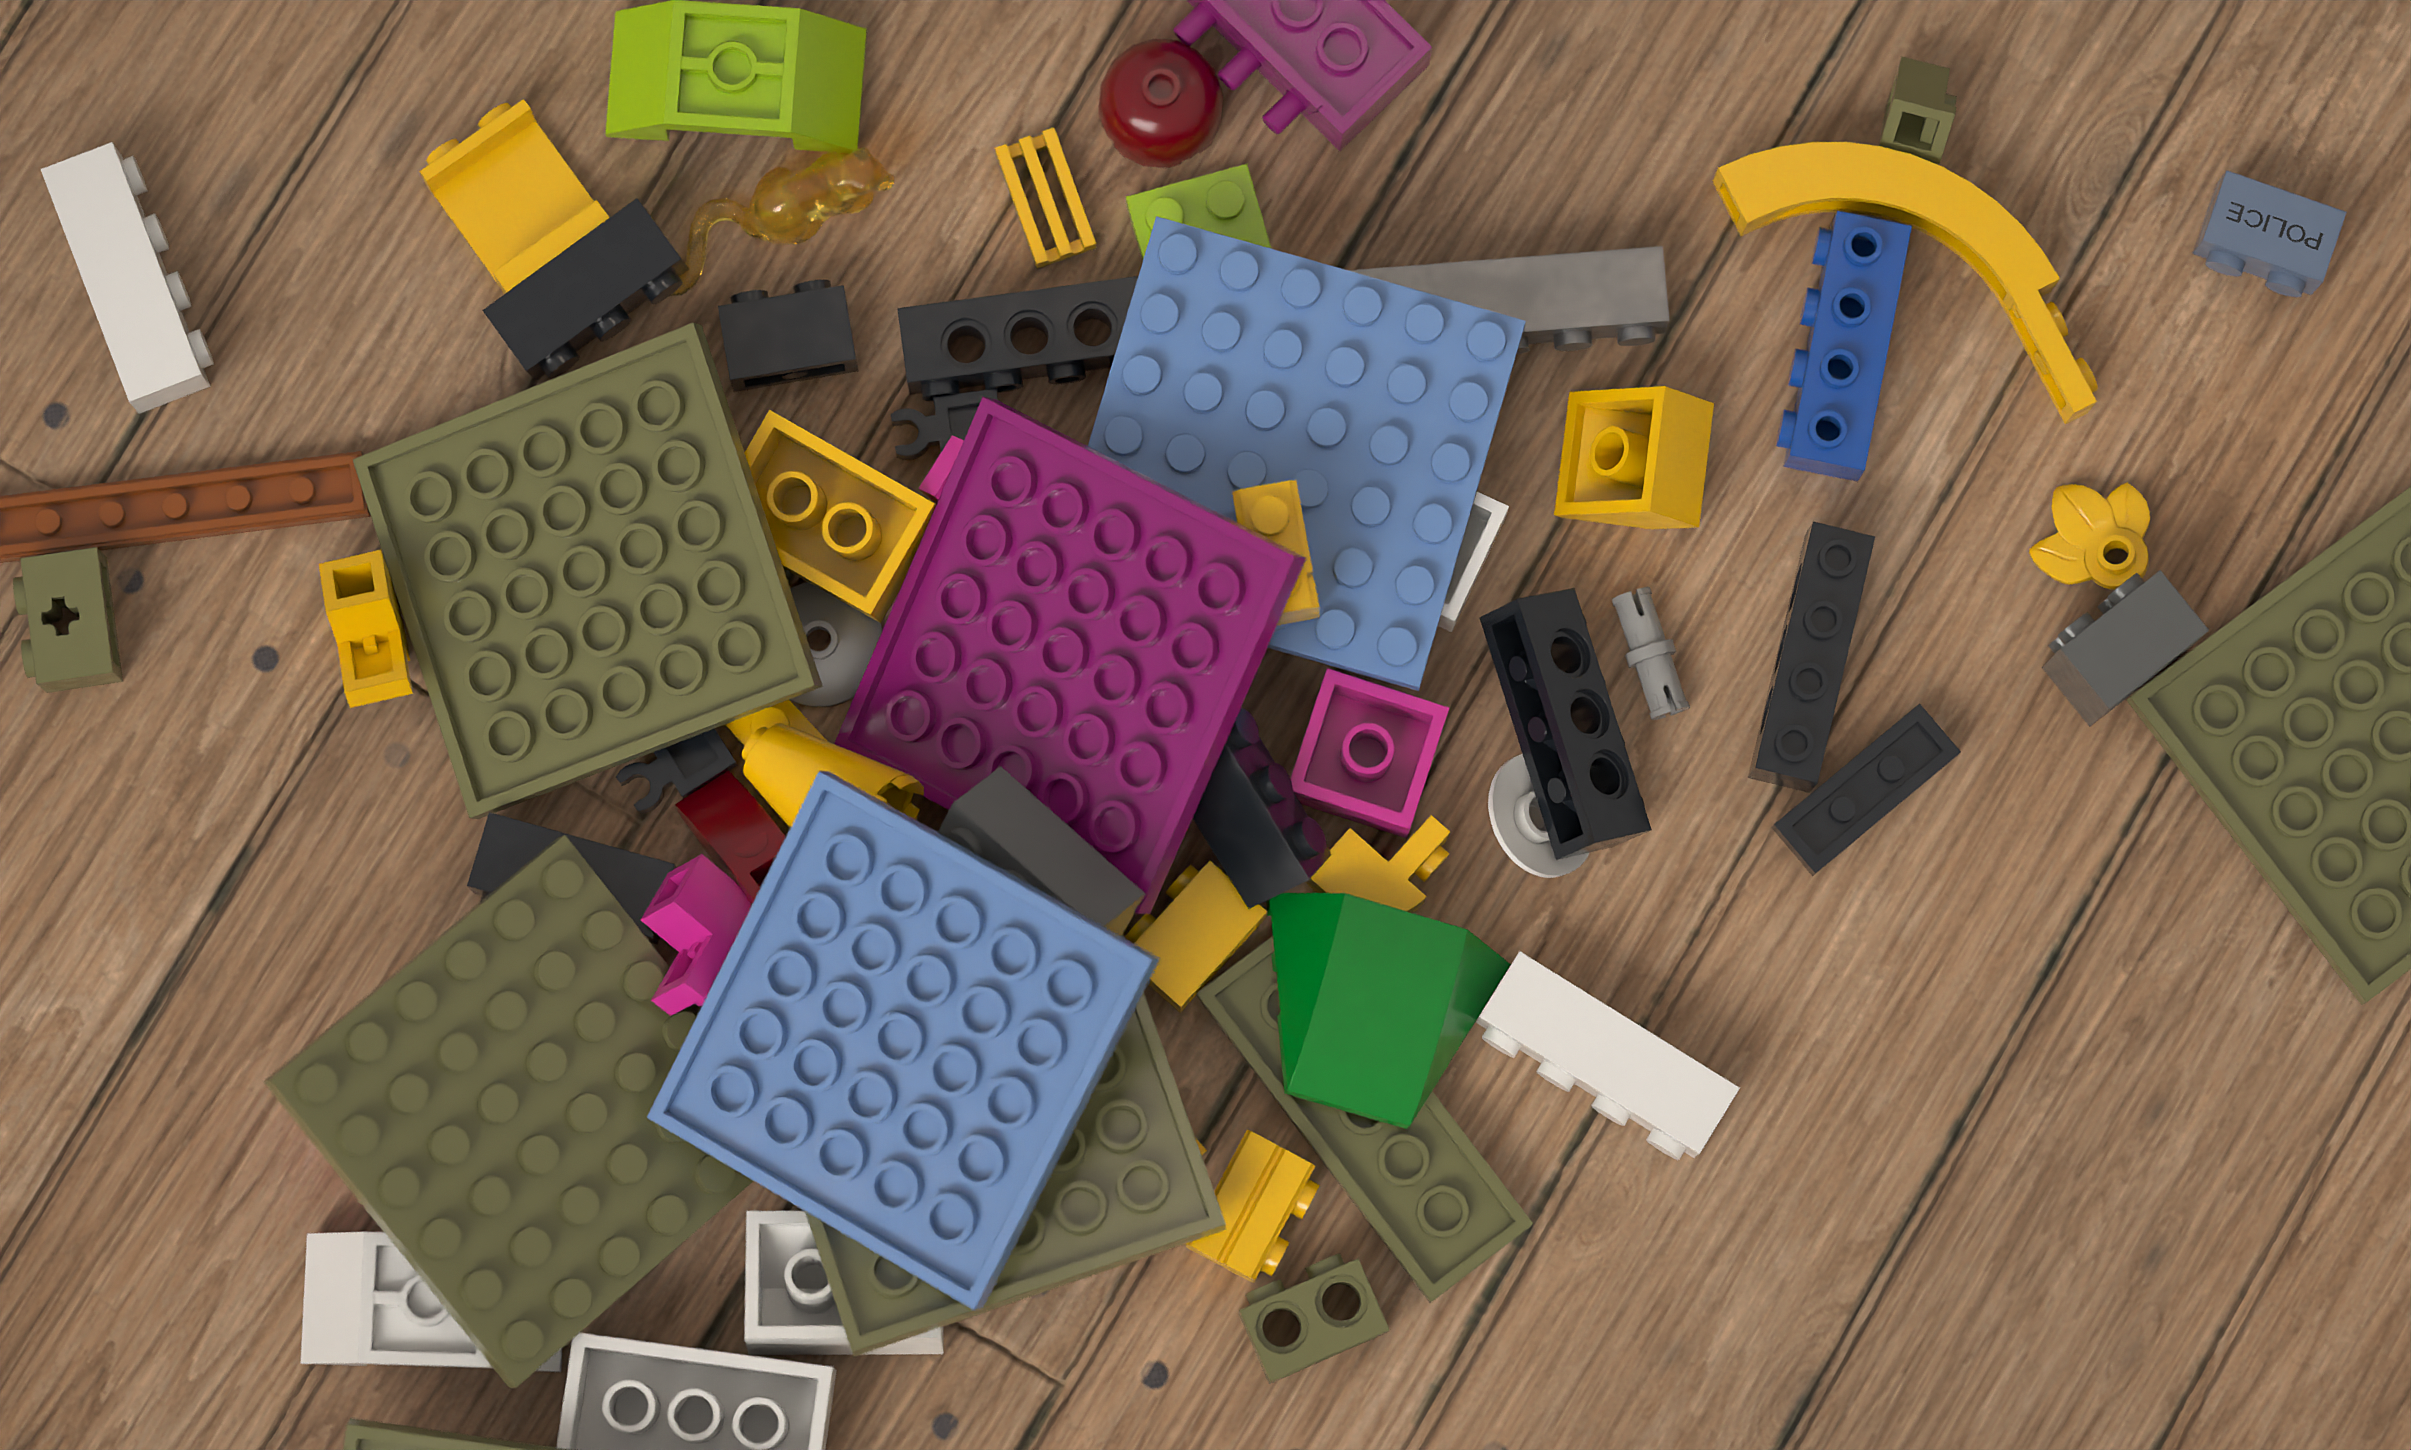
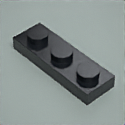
(1866, 789)

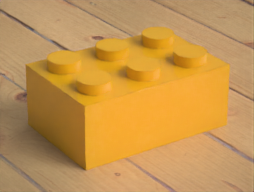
(836, 516)

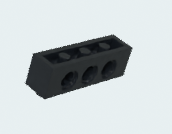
(994, 320)
(1811, 657)
(1565, 723)

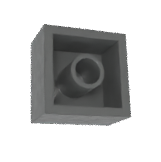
(2134, 639)

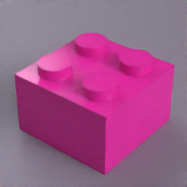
(1367, 752)

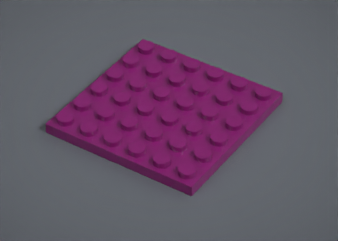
(1073, 638)

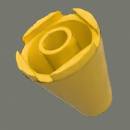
(786, 762)

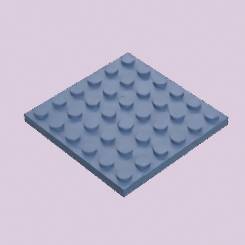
(1354, 386)
(902, 1039)

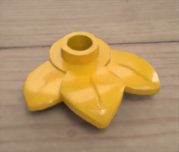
(2088, 530)

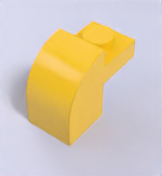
(366, 628)
(1364, 873)

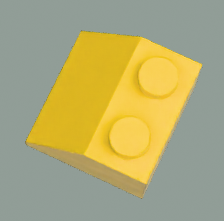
(1634, 457)

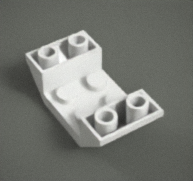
(376, 1309)

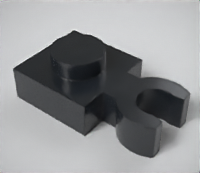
(952, 417)
(685, 764)

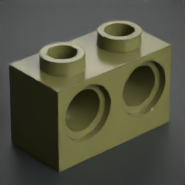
(1319, 1334)

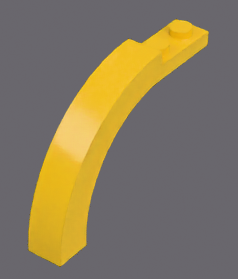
(1939, 204)

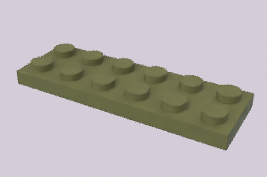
(1415, 1186)

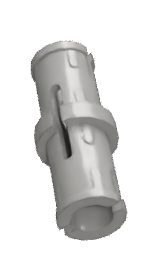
(1650, 653)

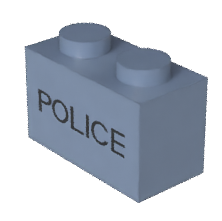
(2268, 235)

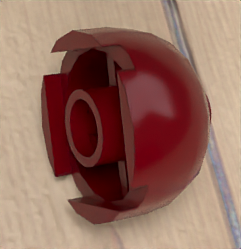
(1160, 103)

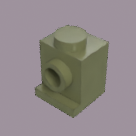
(1919, 110)

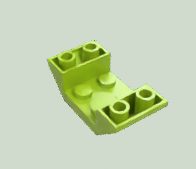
(736, 74)

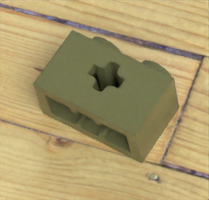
(91, 648)

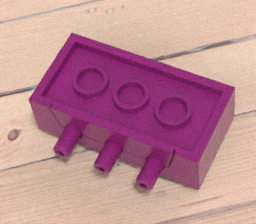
(1326, 57)

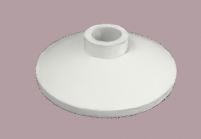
(1520, 824)

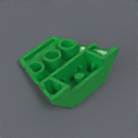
(1373, 1001)

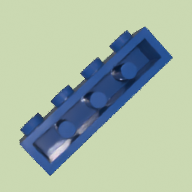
(1845, 347)

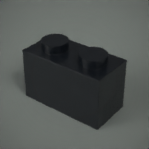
(787, 335)

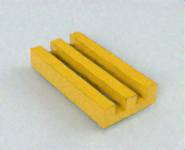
(1028, 148)

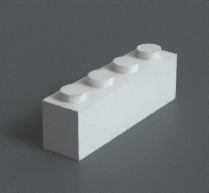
(127, 278)
(1606, 1056)

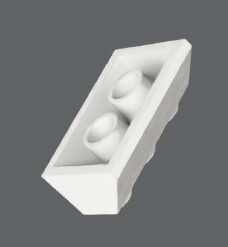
(790, 1296)

